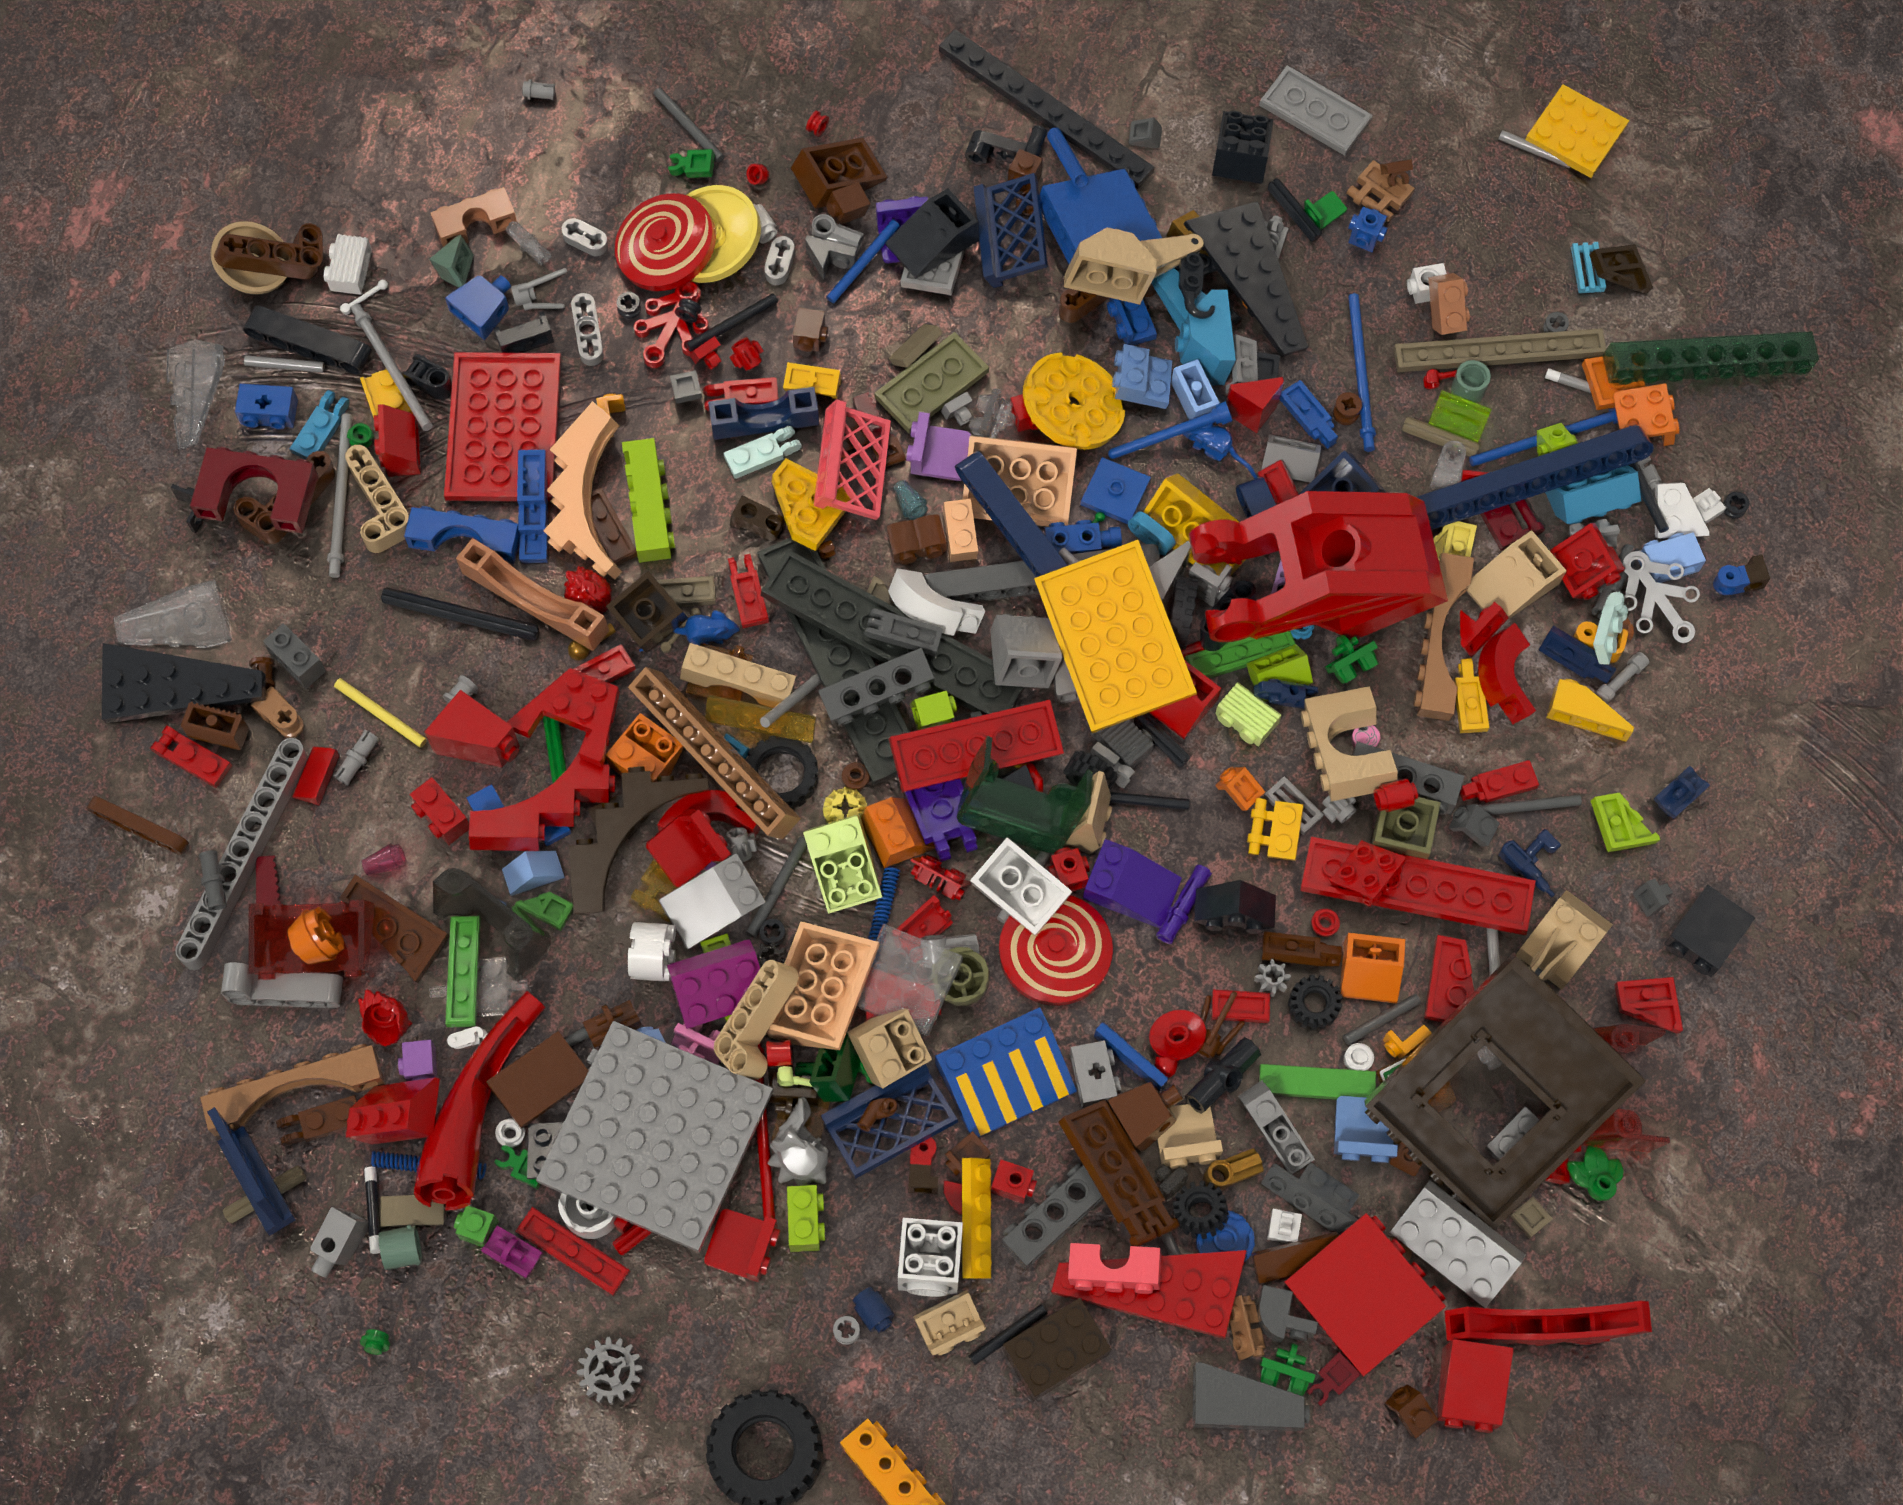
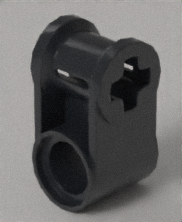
(425, 374)

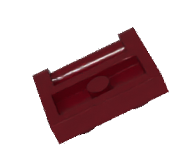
(1505, 526)

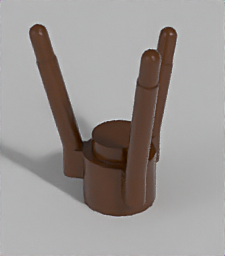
(1212, 1044)

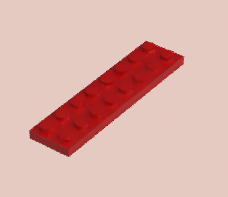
(1431, 889)

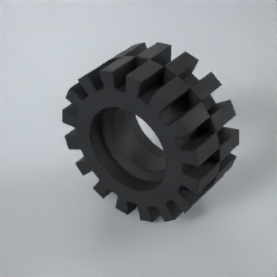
(1081, 762)
(1310, 1018)
(1197, 1195)

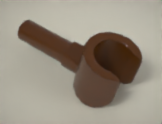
(826, 549)

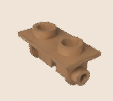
(1246, 1341)

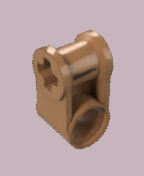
(278, 711)

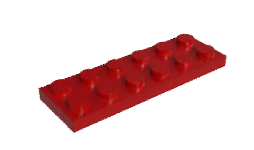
(948, 750)

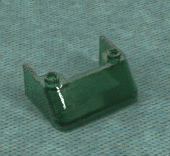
(1018, 811)

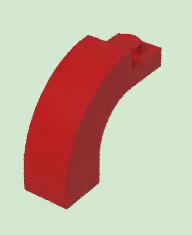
(1498, 674)
(718, 807)

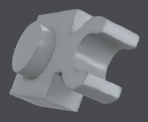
(1105, 754)

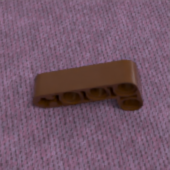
(237, 251)
(1077, 304)
(260, 518)

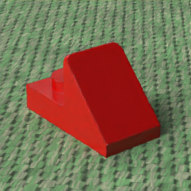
(1476, 634)

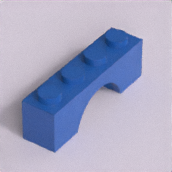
(431, 528)

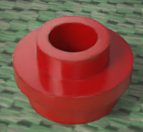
(1329, 915)

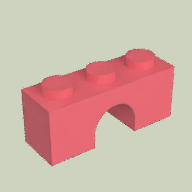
(1139, 1273)

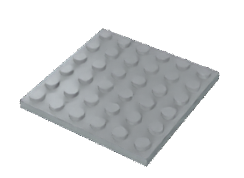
(655, 1136)

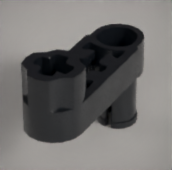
(995, 146)

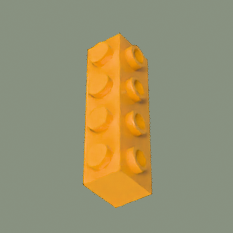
(886, 1467)

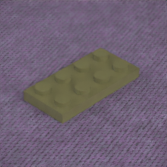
(932, 381)

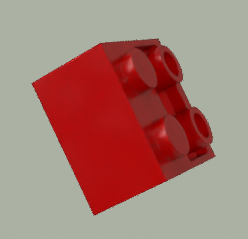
(397, 441)
(1187, 713)

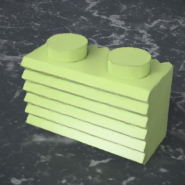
(1247, 715)

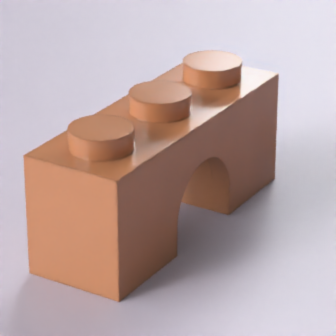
(490, 207)

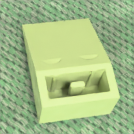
(843, 863)

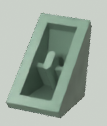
(453, 261)

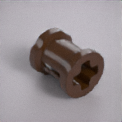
(264, 664)

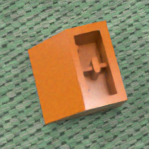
(645, 746)
(1372, 967)

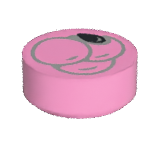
(1367, 735)

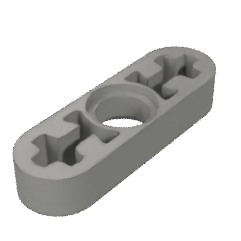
(594, 337)

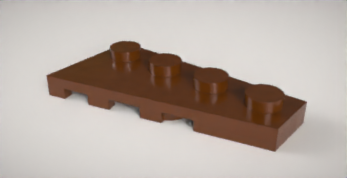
(400, 930)

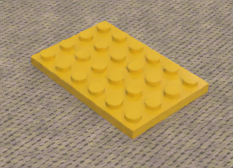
(1115, 636)

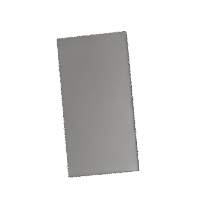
(1315, 110)

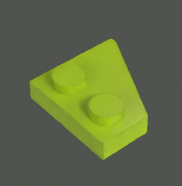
(1620, 824)

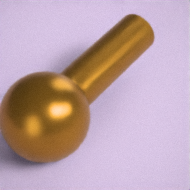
(579, 652)

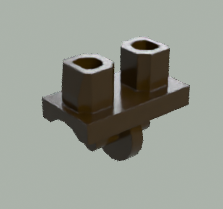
(787, 1098)

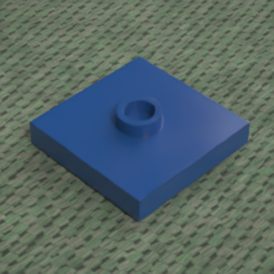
(1115, 490)

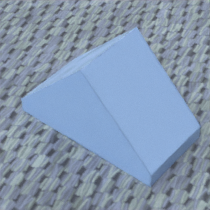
(532, 870)

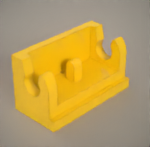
(822, 379)

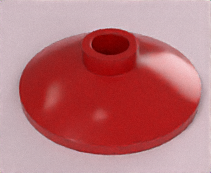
(1174, 1026)

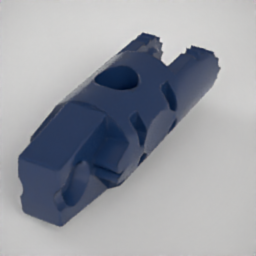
(1284, 692)

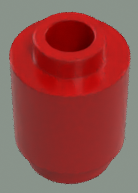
(1395, 795)

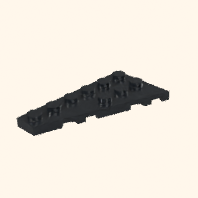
(159, 684)

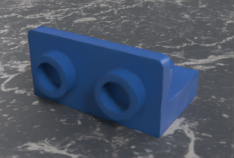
(1132, 321)

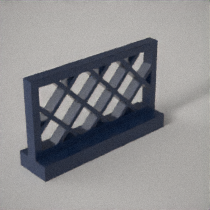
(989, 229)
(850, 1112)
(253, 1175)

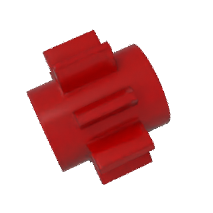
(746, 353)

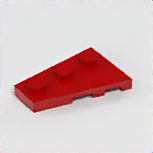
(1449, 978)

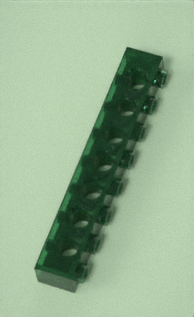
(1748, 349)

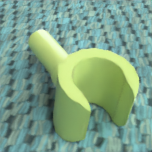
(786, 1079)

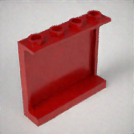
(1366, 1293)

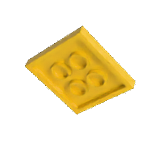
(1577, 130)

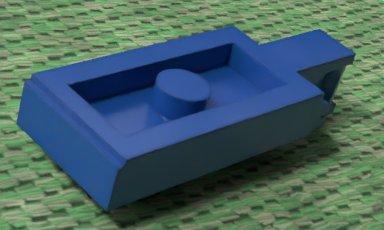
(1309, 413)

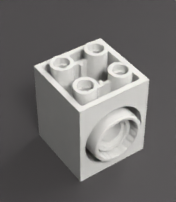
(929, 1257)

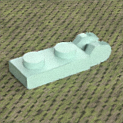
(761, 452)
(1609, 626)

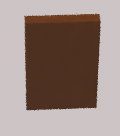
(538, 1080)

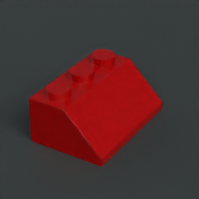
(394, 1112)

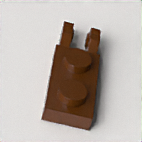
(317, 1121)

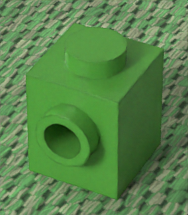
(475, 1226)

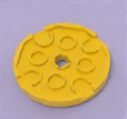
(1049, 407)

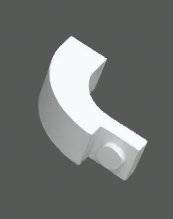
(923, 604)

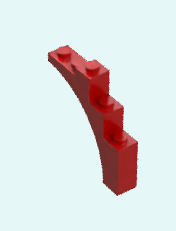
(523, 824)
(1548, 1326)

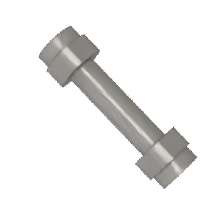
(1635, 664)

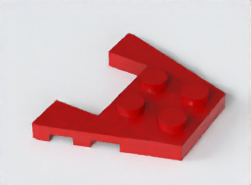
(578, 702)

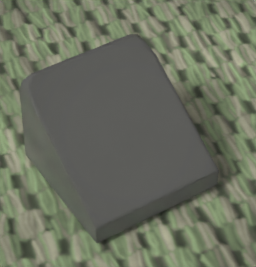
(1145, 133)

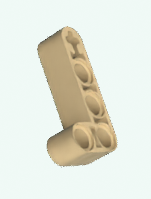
(376, 494)
(753, 1017)

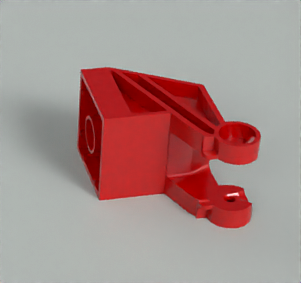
(1345, 561)

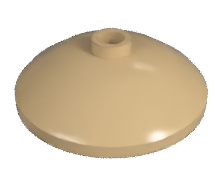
(245, 280)

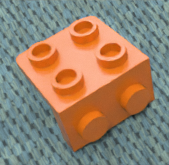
(1648, 408)

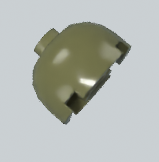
(971, 979)

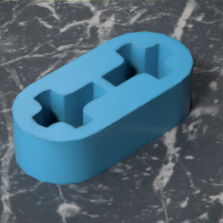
(1151, 532)

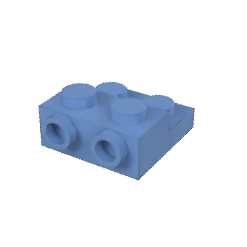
(1142, 377)

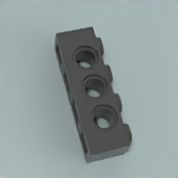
(912, 663)
(1445, 782)
(1028, 1251)

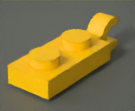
(1470, 700)

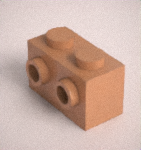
(1448, 303)

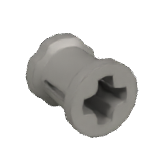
(463, 684)

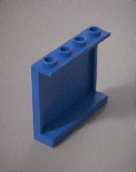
(1104, 202)

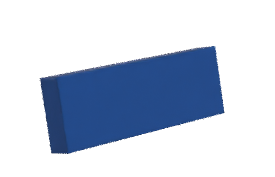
(1130, 1056)

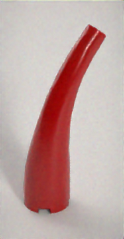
(453, 1149)

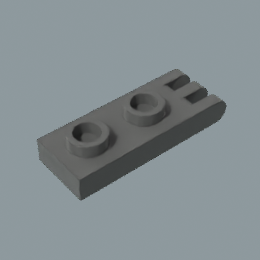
(903, 631)

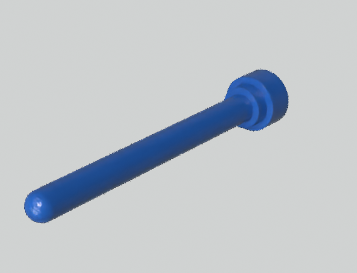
(1219, 415)

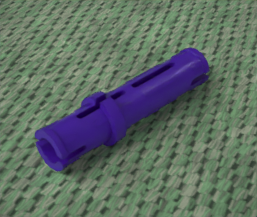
(1179, 912)

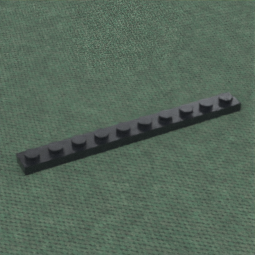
(1044, 107)

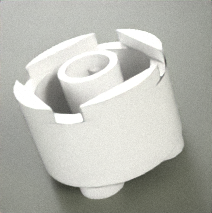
(651, 951)
(582, 1221)

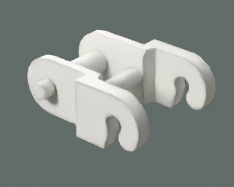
(466, 1037)

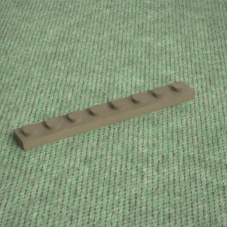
(1500, 350)

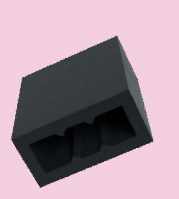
(1709, 931)

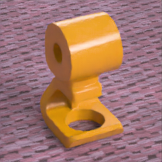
(1586, 634)

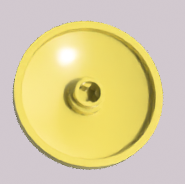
(736, 230)

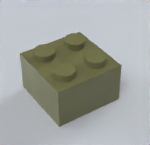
(1408, 829)

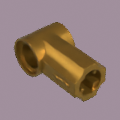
(1235, 1169)

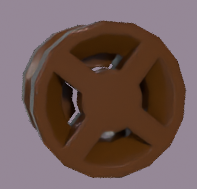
(1349, 414)

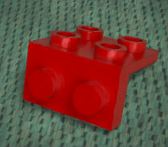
(687, 846)
(742, 1244)

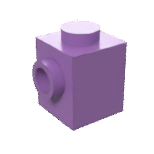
(418, 1060)

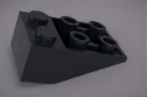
(1243, 147)
(934, 234)

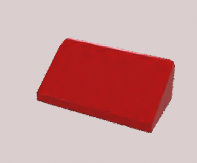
(316, 775)

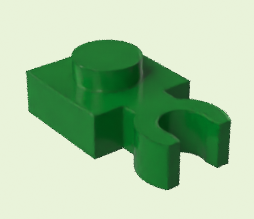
(696, 164)
(519, 1166)

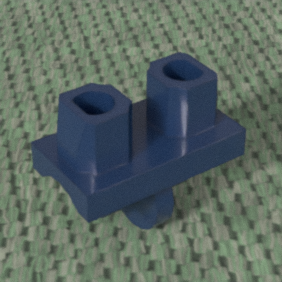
(1681, 793)

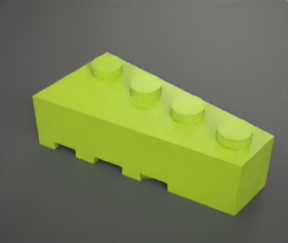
(647, 500)

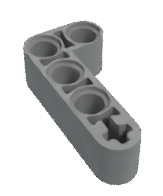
(287, 990)

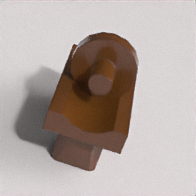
(599, 1025)

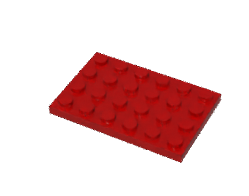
(495, 410)

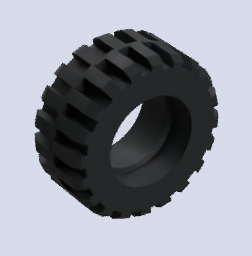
(758, 1408)

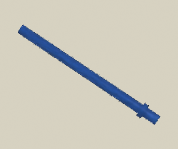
(1367, 432)
(1532, 441)

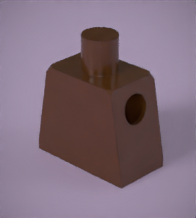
(1146, 1112)

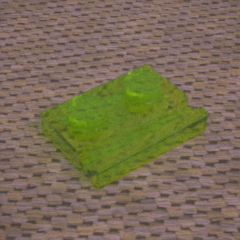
(1459, 416)

